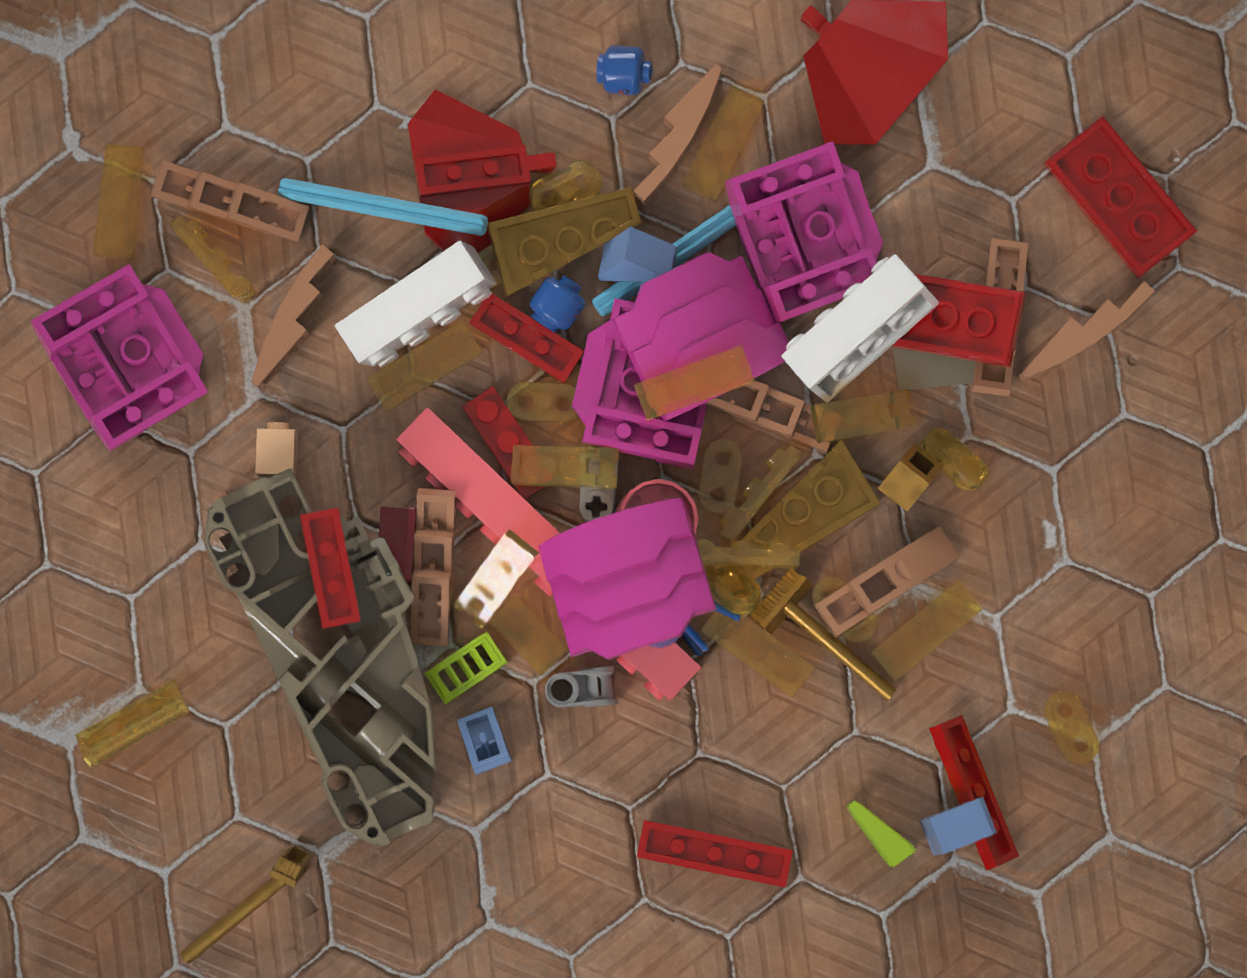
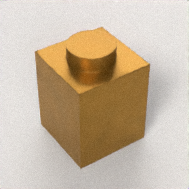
(910, 477)

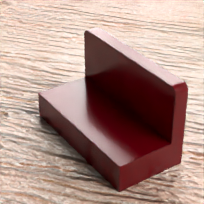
(398, 530)

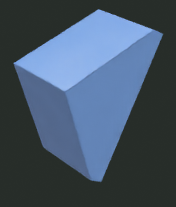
(636, 257)
(484, 741)
(957, 826)

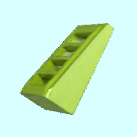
(492, 650)
(886, 841)

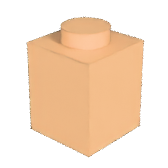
(276, 449)

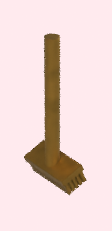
(783, 603)
(288, 870)

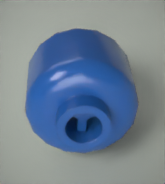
(623, 70)
(557, 303)

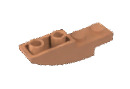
(887, 581)

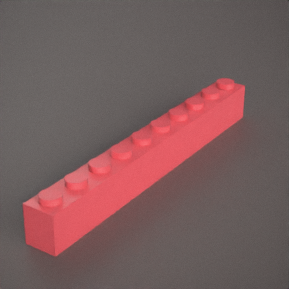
(500, 508)

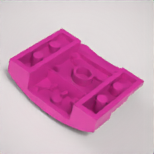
(805, 230)
(699, 313)
(122, 355)
(613, 412)
(627, 578)

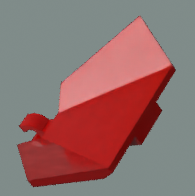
(872, 64)
(470, 166)

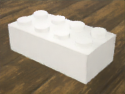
(416, 305)
(859, 328)

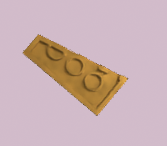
(549, 238)
(816, 507)

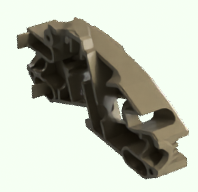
(395, 751)

